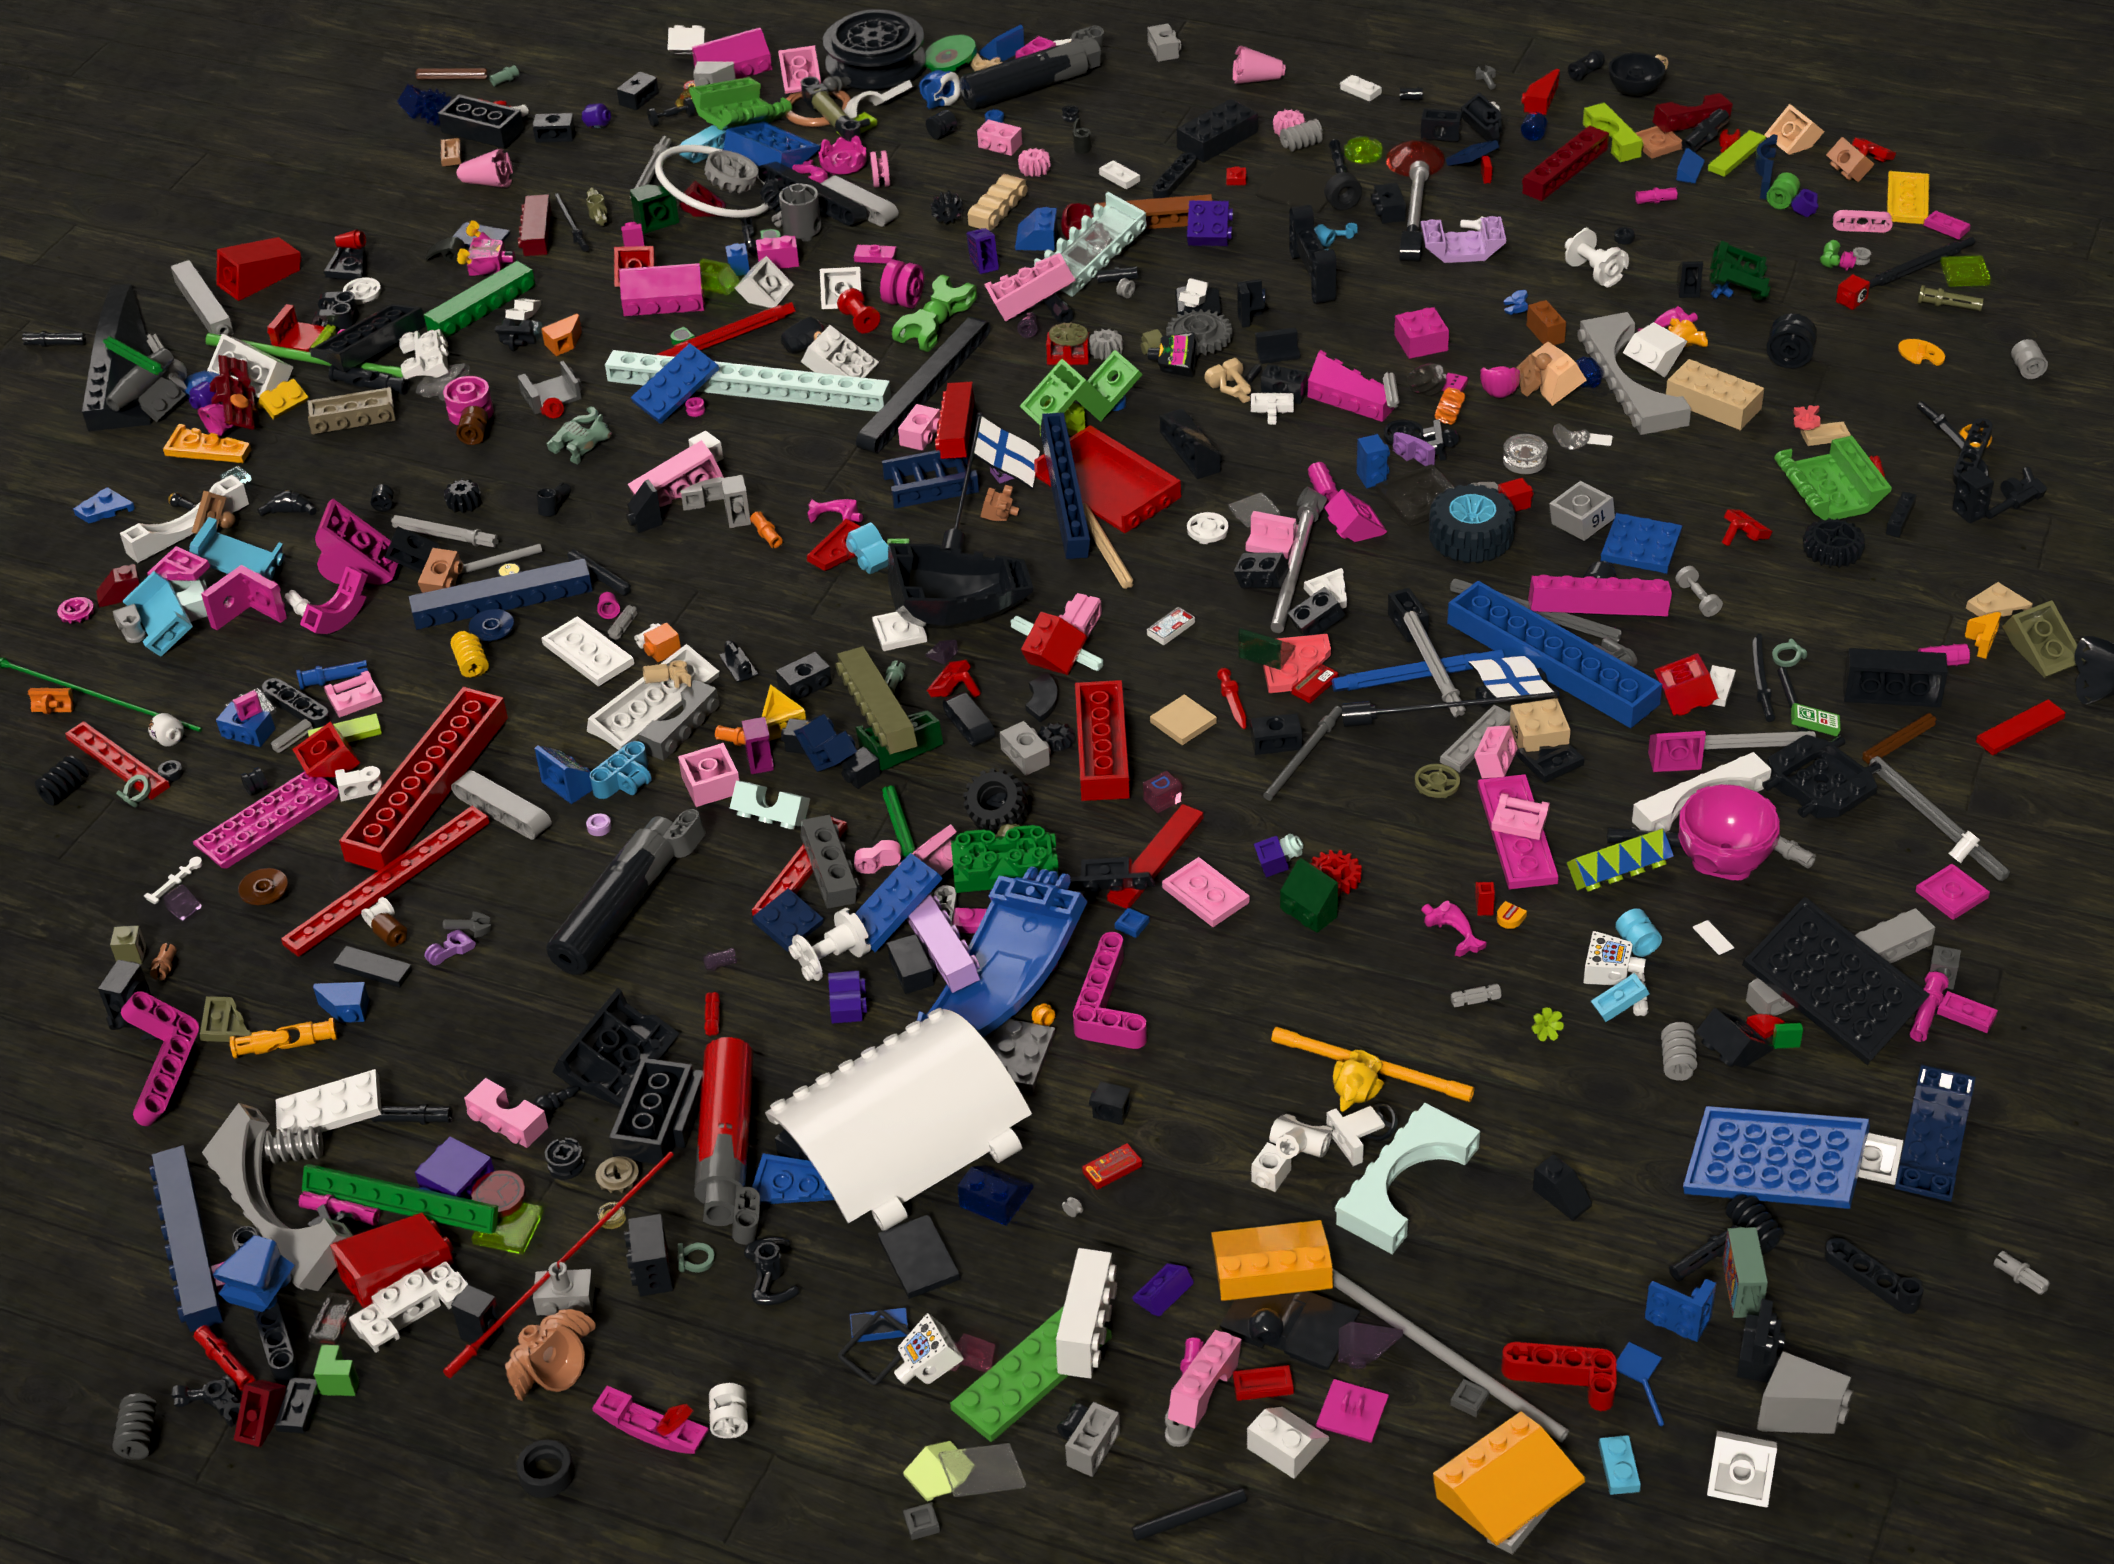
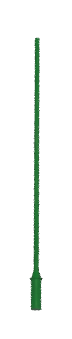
(4, 663)

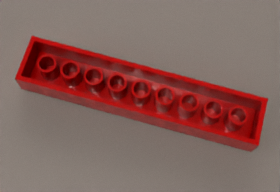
(423, 779)

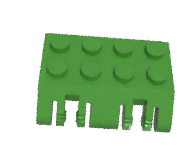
(736, 104)
(1837, 482)

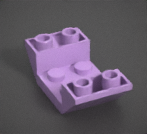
(1464, 245)

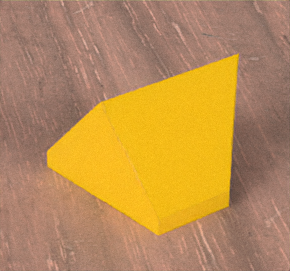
(779, 710)

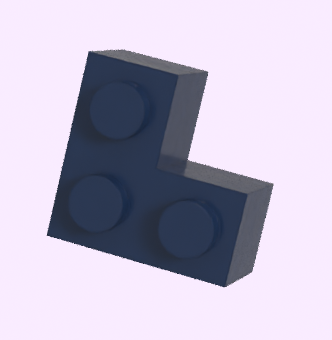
(823, 744)

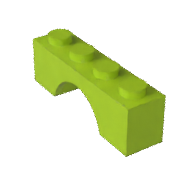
(1625, 142)

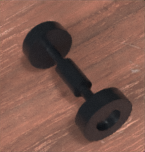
(653, 116)

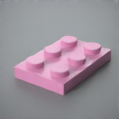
(1205, 892)

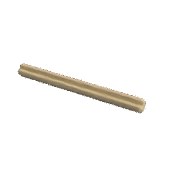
(1107, 549)

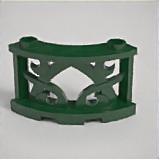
(1740, 275)

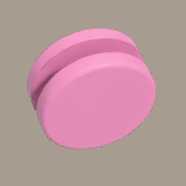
(880, 169)

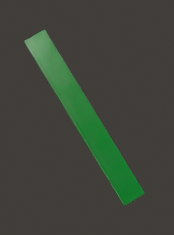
(401, 1198)

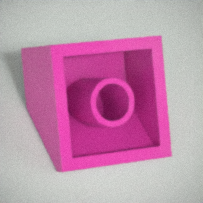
(779, 250)
(1353, 517)
(1676, 751)

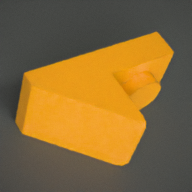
(1983, 630)

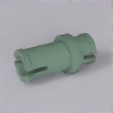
(506, 74)
(894, 675)

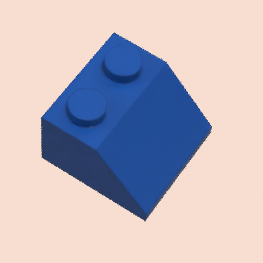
(1038, 230)

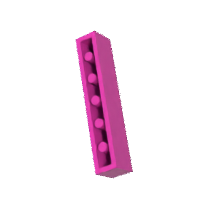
(1599, 595)

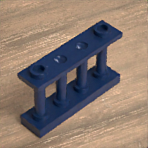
(930, 489)

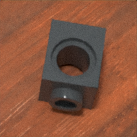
(1946, 962)

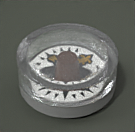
(1525, 453)

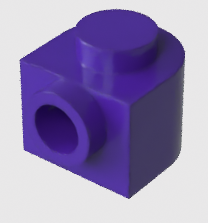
(1805, 202)

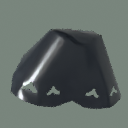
(2098, 670)

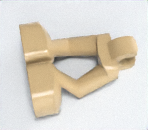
(1231, 371)

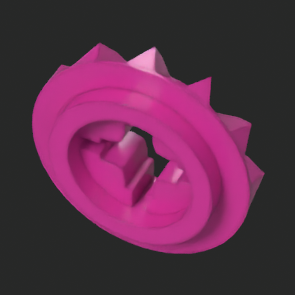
(80, 605)

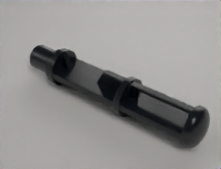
(1337, 156)
(748, 231)

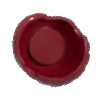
(1073, 215)

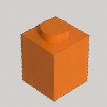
(661, 642)

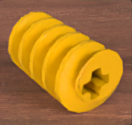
(469, 654)

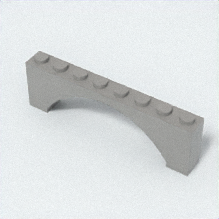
(1646, 408)
(237, 1159)

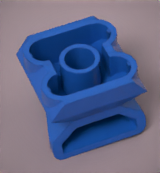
(254, 1274)

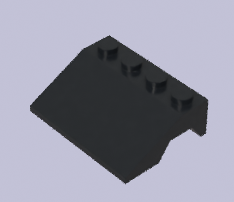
(611, 1048)

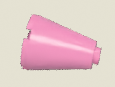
(1256, 66)
(487, 170)

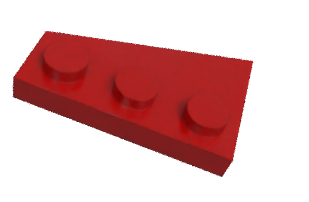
(833, 548)

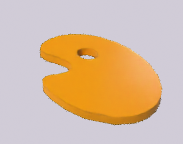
(1916, 350)

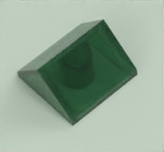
(1263, 649)

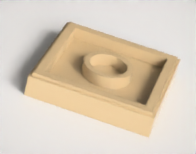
(1183, 719)

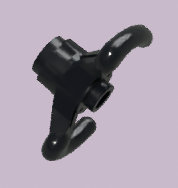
(769, 1267)

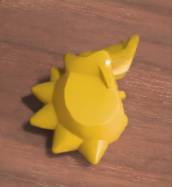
(1357, 1078)

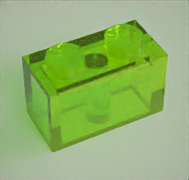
(718, 276)

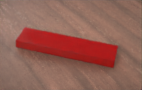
(2020, 727)

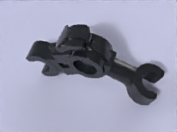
(215, 1393)

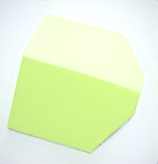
(927, 1471)

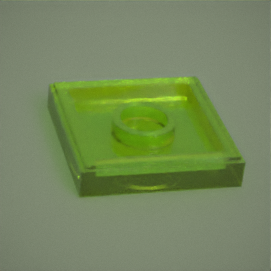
(1965, 271)
(512, 1231)

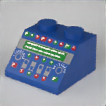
(563, 774)

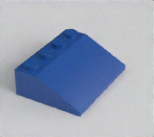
(768, 144)

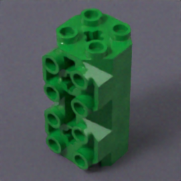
(983, 857)

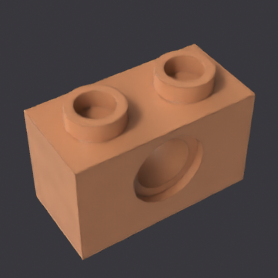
(1850, 159)
(440, 570)

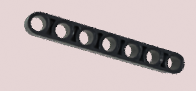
(830, 201)
(272, 1328)

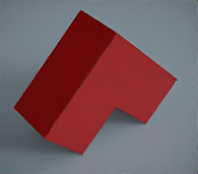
(1484, 898)

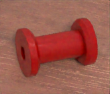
(852, 303)

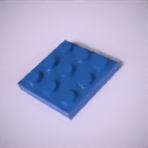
(1641, 543)

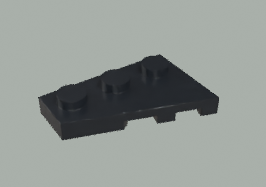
(346, 264)

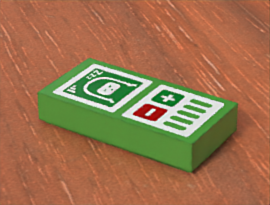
(1815, 719)

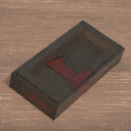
(332, 1319)

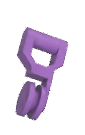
(437, 954)

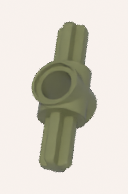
(596, 206)

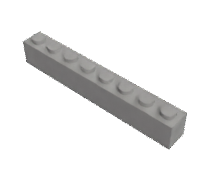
(1889, 939)

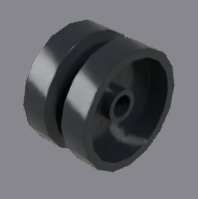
(1791, 340)

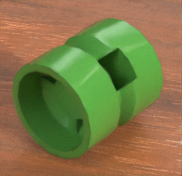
(1783, 190)

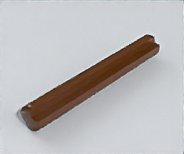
(452, 73)
(1900, 737)

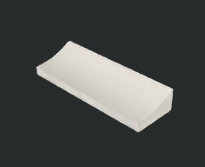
(641, 703)

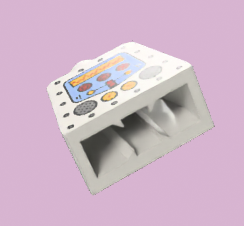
(1610, 960)
(927, 1352)

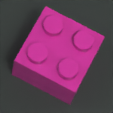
(1421, 332)

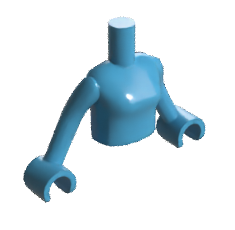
(1328, 235)

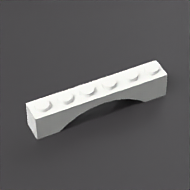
(146, 540)
(1663, 808)

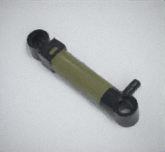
(817, 98)

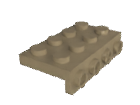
(351, 410)

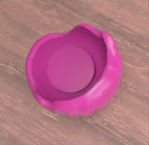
(1500, 381)

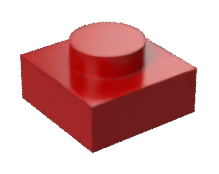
(1236, 176)

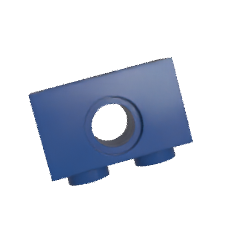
(250, 731)

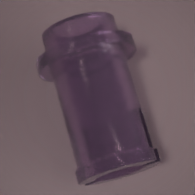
(719, 959)

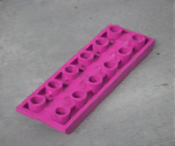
(266, 819)

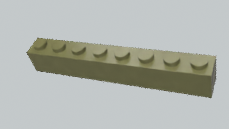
(876, 700)

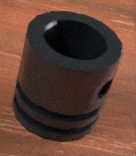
(941, 124)

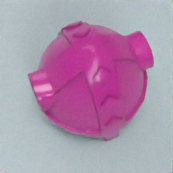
(214, 423)

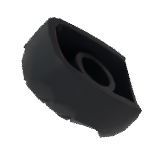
(801, 335)

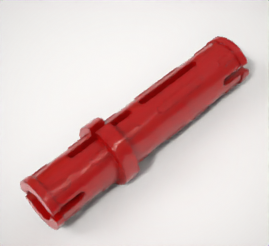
(235, 1369)

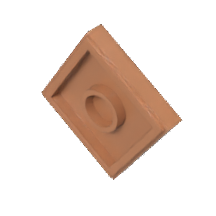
(1659, 143)

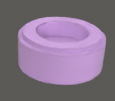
(598, 824)

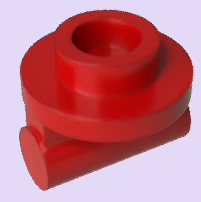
(552, 408)

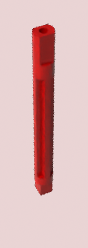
(734, 329)

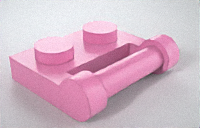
(354, 699)
(1519, 822)

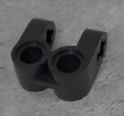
(338, 312)

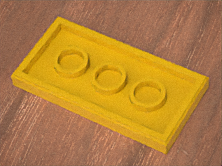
(1908, 197)

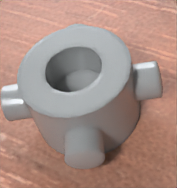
(1072, 1207)

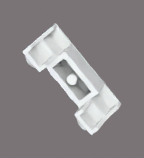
(430, 354)
(405, 1303)

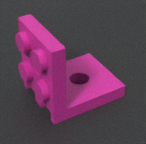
(243, 591)

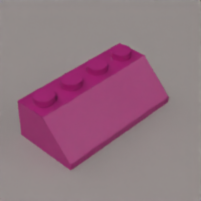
(745, 49)
(661, 289)

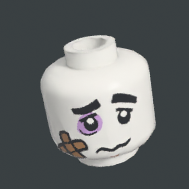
(166, 729)

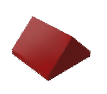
(632, 258)

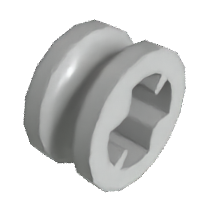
(1862, 255)
(1125, 288)

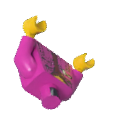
(485, 254)

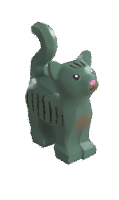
(579, 439)

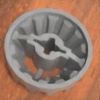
(731, 171)

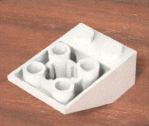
(838, 356)

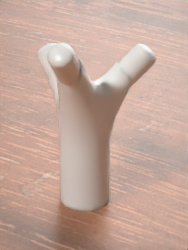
(1471, 224)

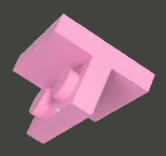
(1271, 534)
(937, 851)

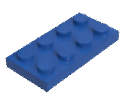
(675, 383)
(896, 899)

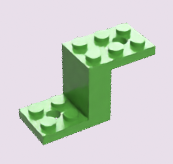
(1096, 394)

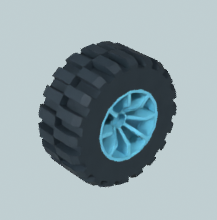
(1471, 523)

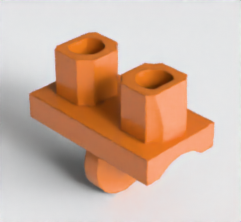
(51, 700)

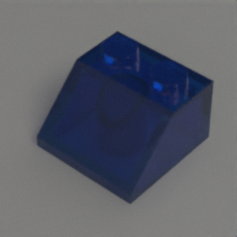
(992, 1193)

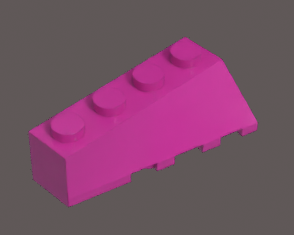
(1347, 389)

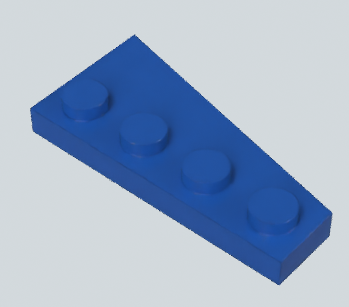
(789, 1181)

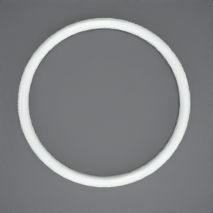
(692, 202)

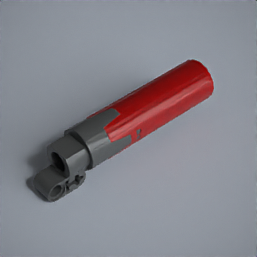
(725, 1139)

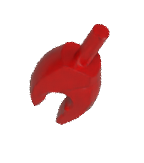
(1727, 140)

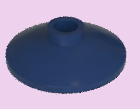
(491, 624)

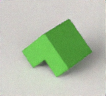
(334, 1373)

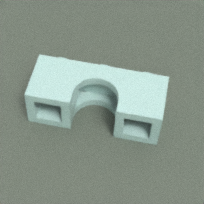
(190, 597)
(750, 800)

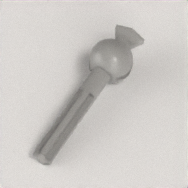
(176, 371)

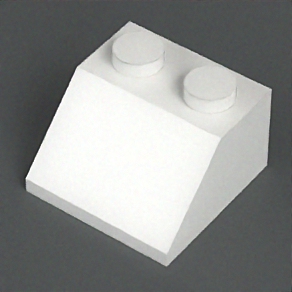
(835, 282)
(764, 284)
(1655, 348)
(1284, 1440)
(1742, 1469)

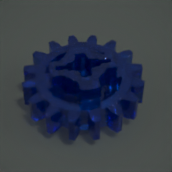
(430, 104)

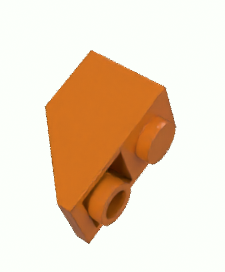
(562, 335)

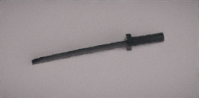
(577, 234)
(1942, 423)
(1763, 692)

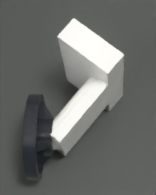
(1363, 1122)

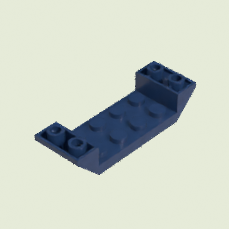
(1935, 1133)

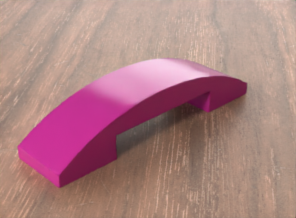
(642, 1423)

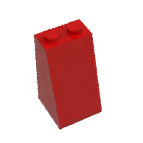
(255, 266)
(388, 1254)

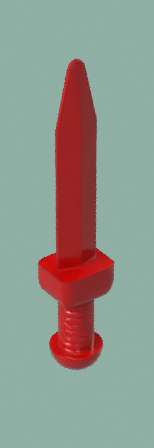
(1230, 690)

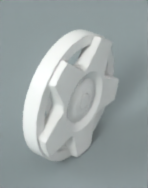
(362, 291)
(1207, 529)

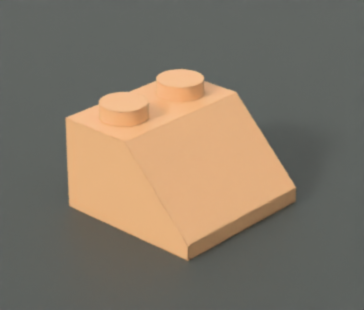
(1794, 131)

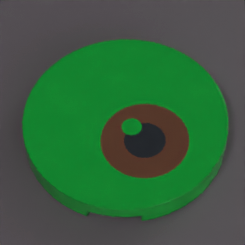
(950, 53)

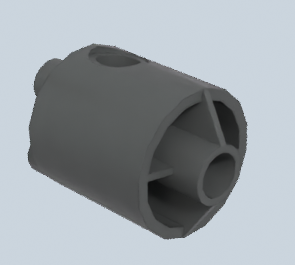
(800, 211)

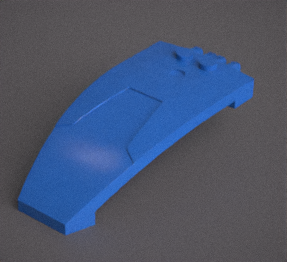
(1015, 947)

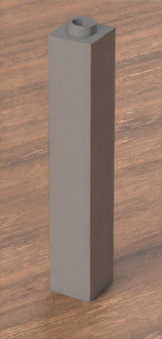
(201, 299)

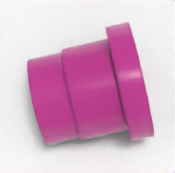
(608, 611)

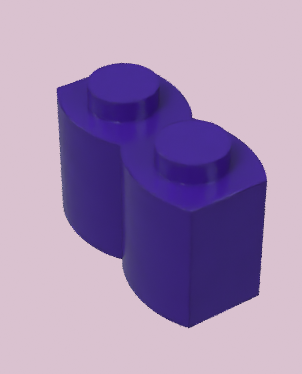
(845, 996)

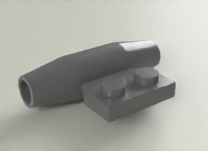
(154, 393)

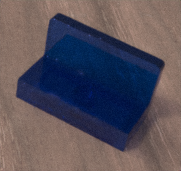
(408, 100)

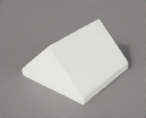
(1881, 1159)

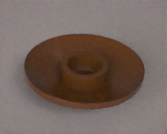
(263, 886)

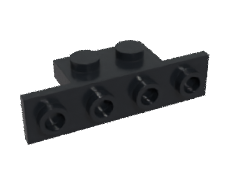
(1109, 874)

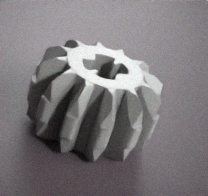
(1104, 342)

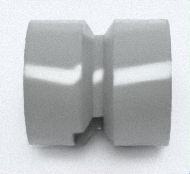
(2029, 359)

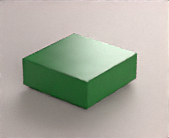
(1787, 1035)

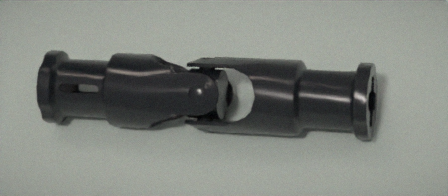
(367, 378)

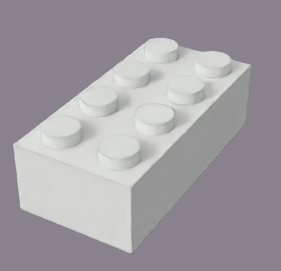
(1085, 1313)

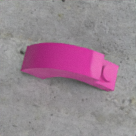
(341, 608)

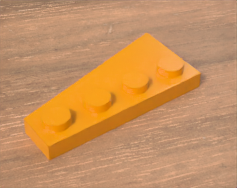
(198, 445)

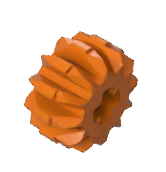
(1450, 406)

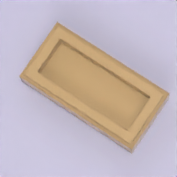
(1825, 433)

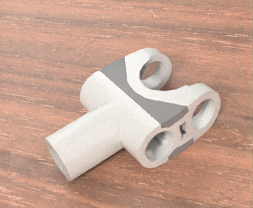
(1295, 1137)

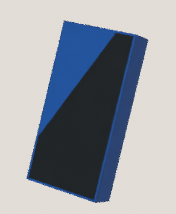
(881, 1328)

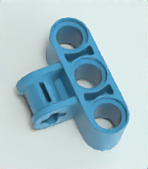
(621, 771)

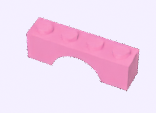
(1194, 1388)

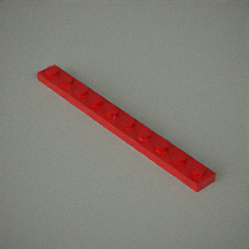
(384, 881)

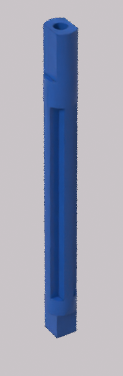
(1408, 671)

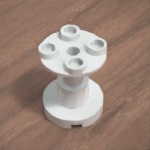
(1606, 264)
(847, 935)

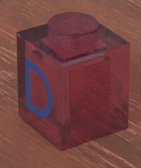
(1162, 791)

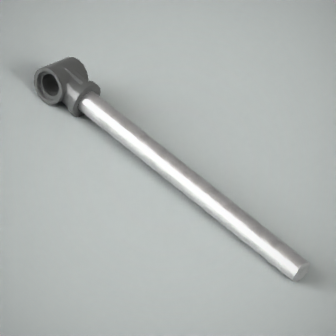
(1310, 506)

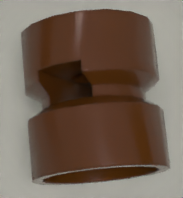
(472, 425)

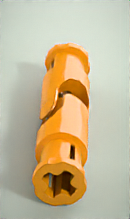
(267, 1041)

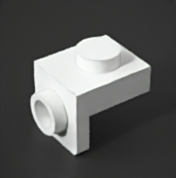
(1194, 293)

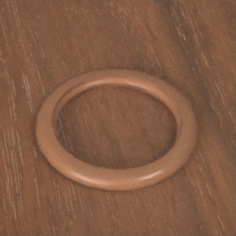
(814, 122)

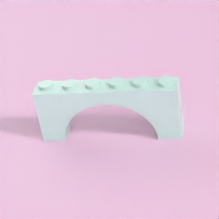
(1425, 1137)

